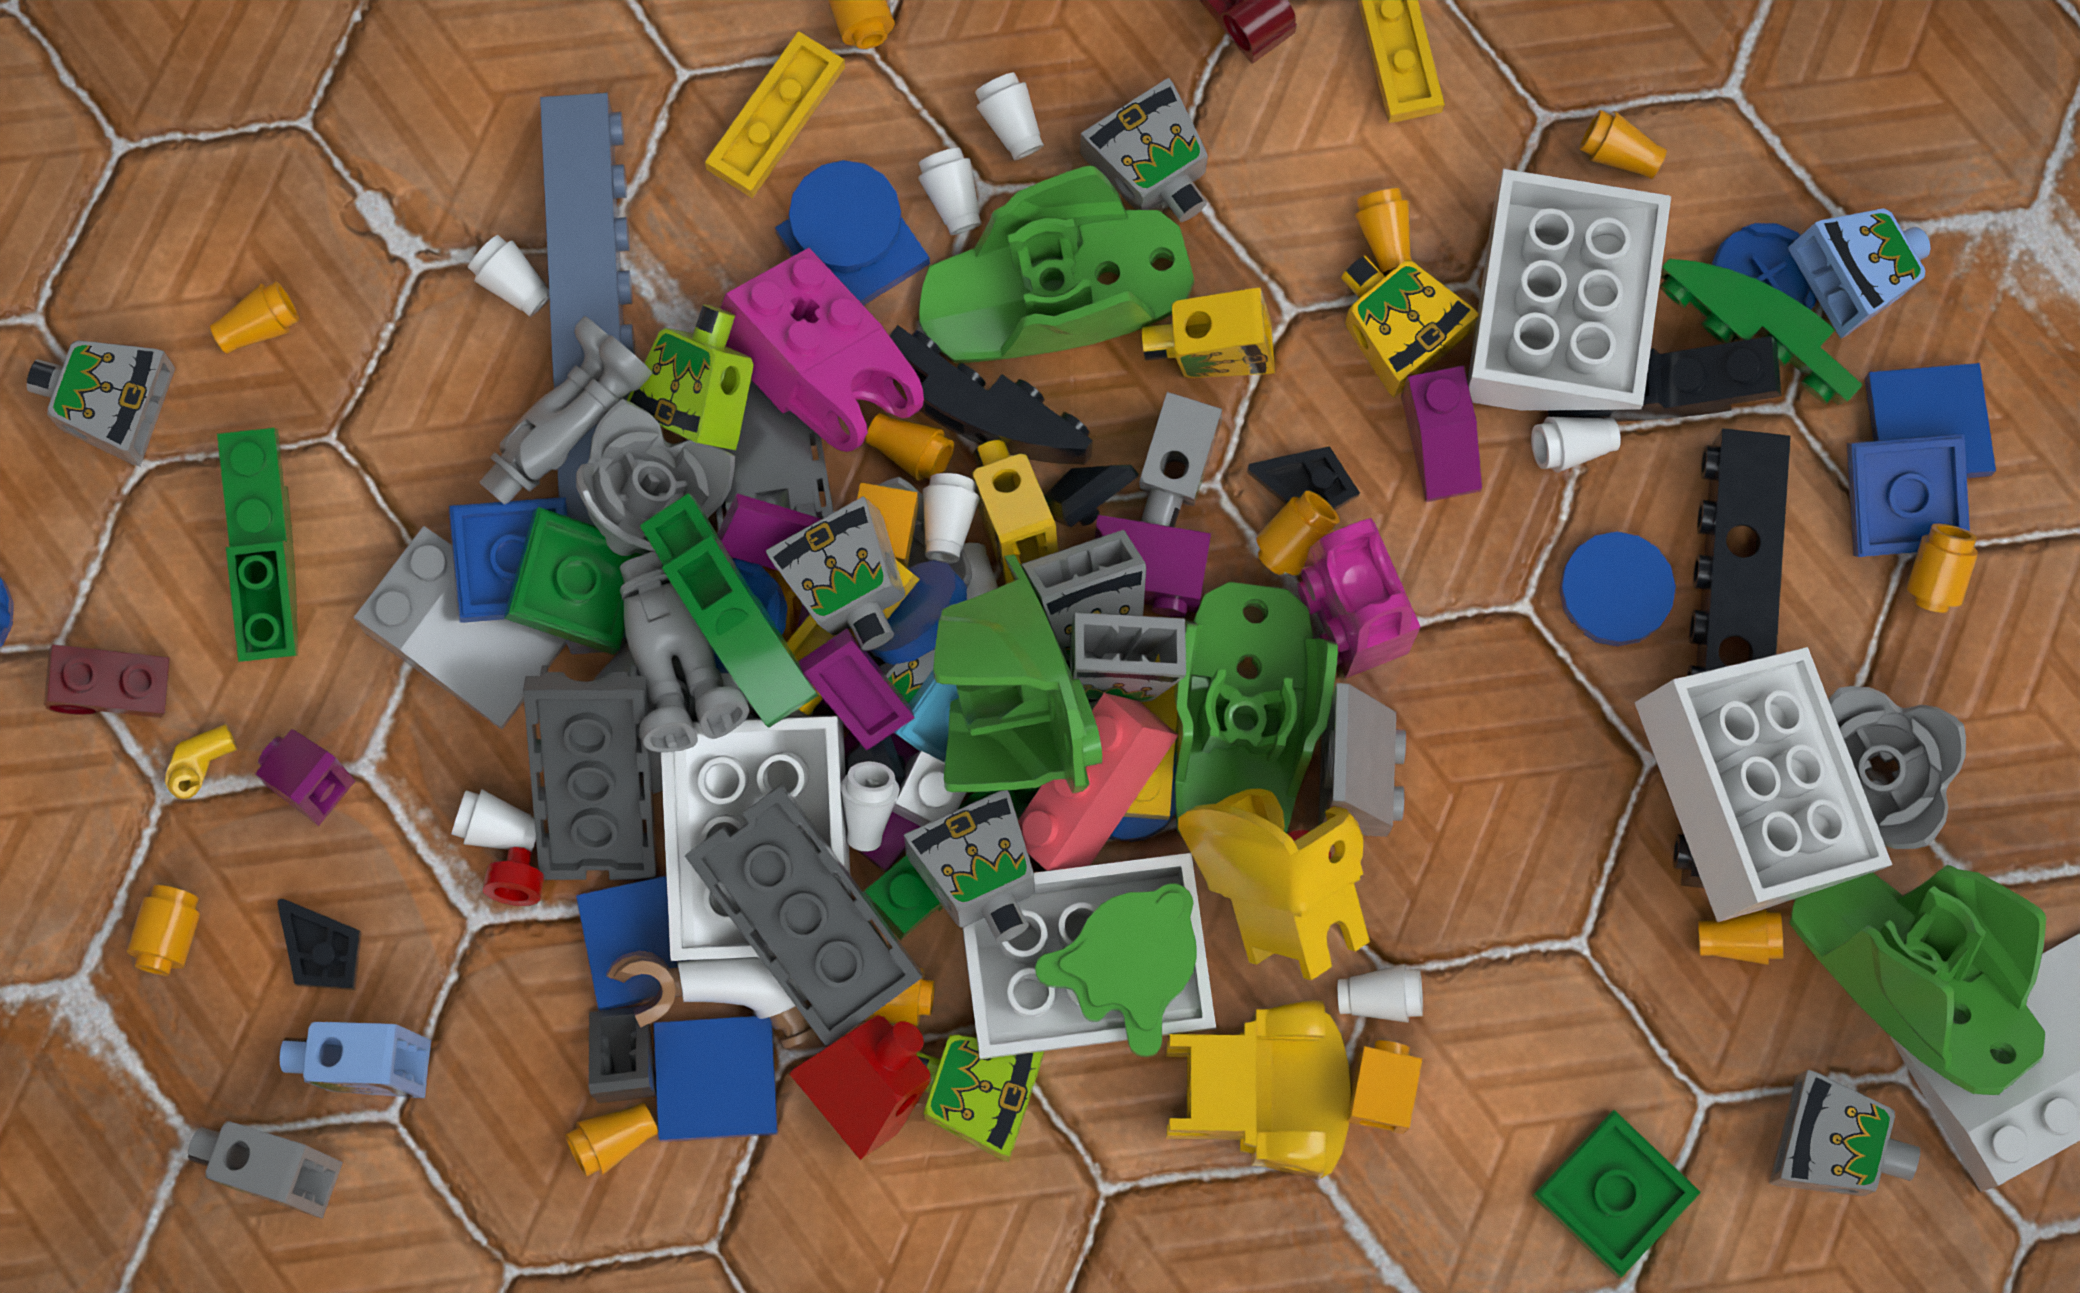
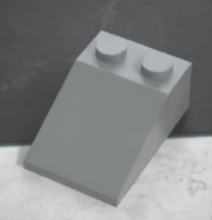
(418, 621)
(1360, 761)

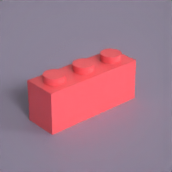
(1071, 828)

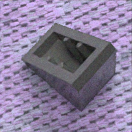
(620, 1057)

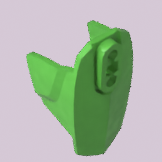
(1038, 271)
(1017, 702)
(1257, 729)
(1936, 957)

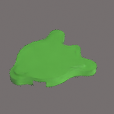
(1129, 960)

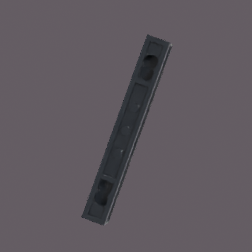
(1737, 593)

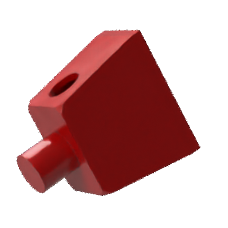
(867, 1082)

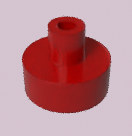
(514, 880)

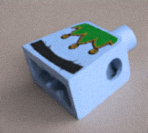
(1860, 264)
(360, 1058)

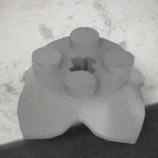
(639, 474)
(1925, 746)

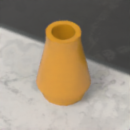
(1621, 145)
(1386, 227)
(257, 317)
(912, 446)
(1745, 938)
(609, 1138)

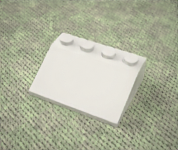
(1567, 295)
(1762, 782)
(712, 789)
(1022, 1015)
(2042, 1108)

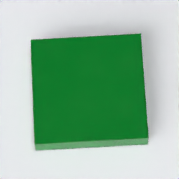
(569, 583)
(1616, 1194)

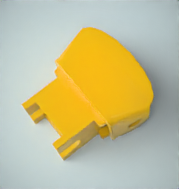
(1278, 886)
(1271, 1087)

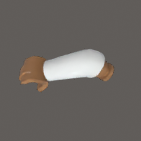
(717, 981)

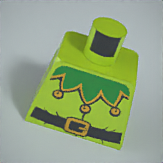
(698, 381)
(980, 1097)

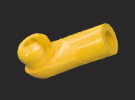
(192, 759)

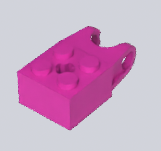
(819, 349)
(1358, 598)

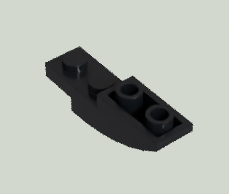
(1701, 381)
(1005, 412)

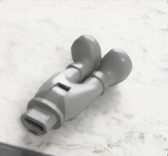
(566, 413)
(657, 630)

